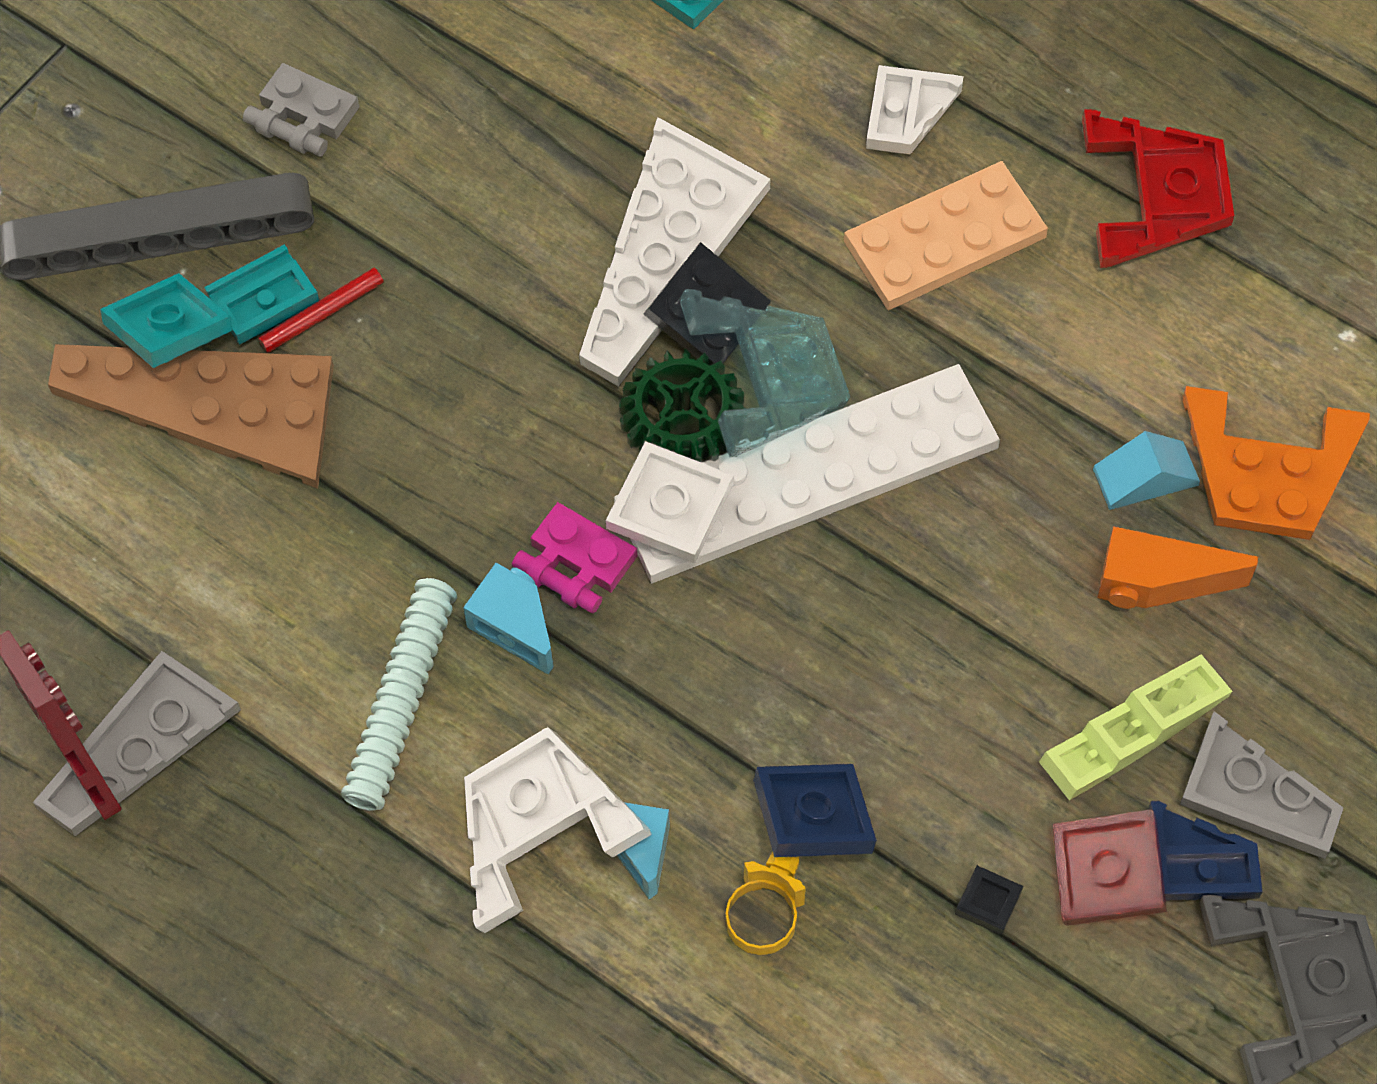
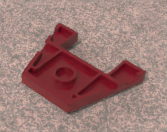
(61, 722)

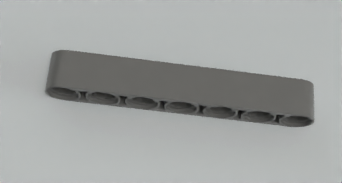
(155, 226)

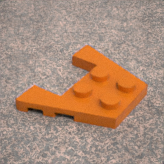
(1264, 482)

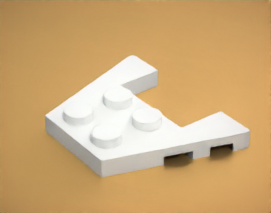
(528, 800)

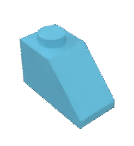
(511, 616)

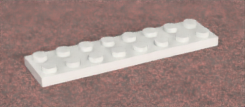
(840, 463)

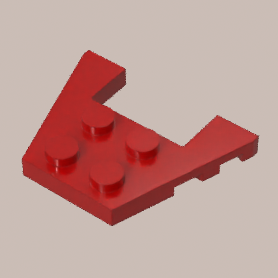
(1178, 181)

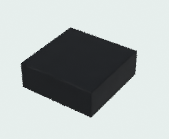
(989, 900)

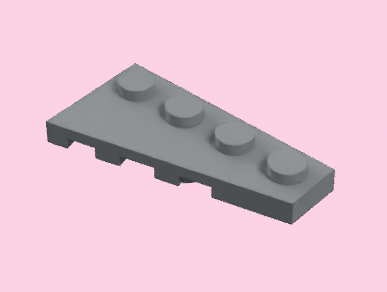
(142, 735)

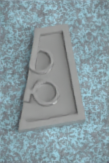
(1255, 793)

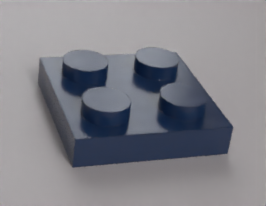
(814, 810)

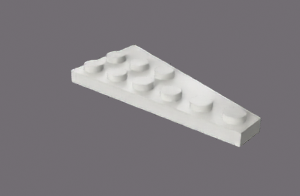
(681, 199)

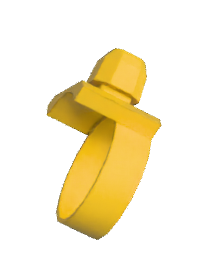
(776, 876)

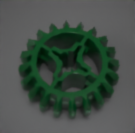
(679, 386)

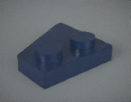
(1204, 860)

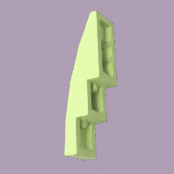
(1135, 727)

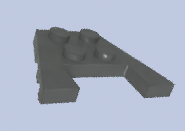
(1322, 973)

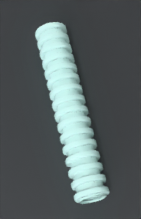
(399, 694)

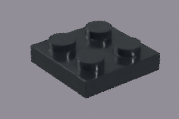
(715, 279)

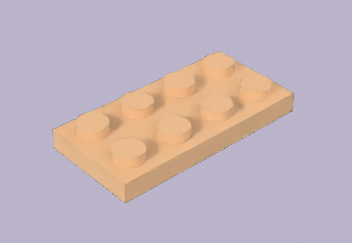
(945, 235)

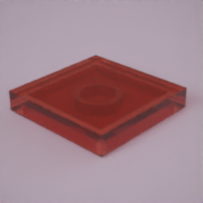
(1109, 867)

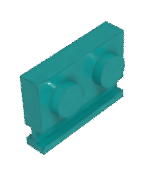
(263, 293)

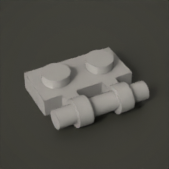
(307, 101)

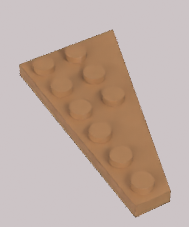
(223, 401)

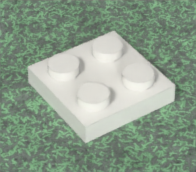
(670, 502)

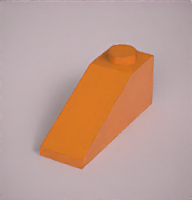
(1161, 570)

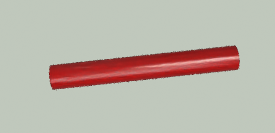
(320, 310)

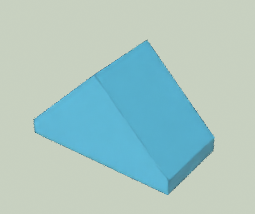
(1145, 470)
(646, 857)

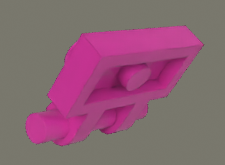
(582, 547)

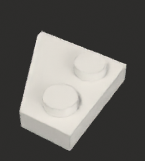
(908, 107)

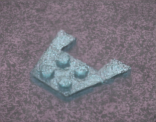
(787, 363)

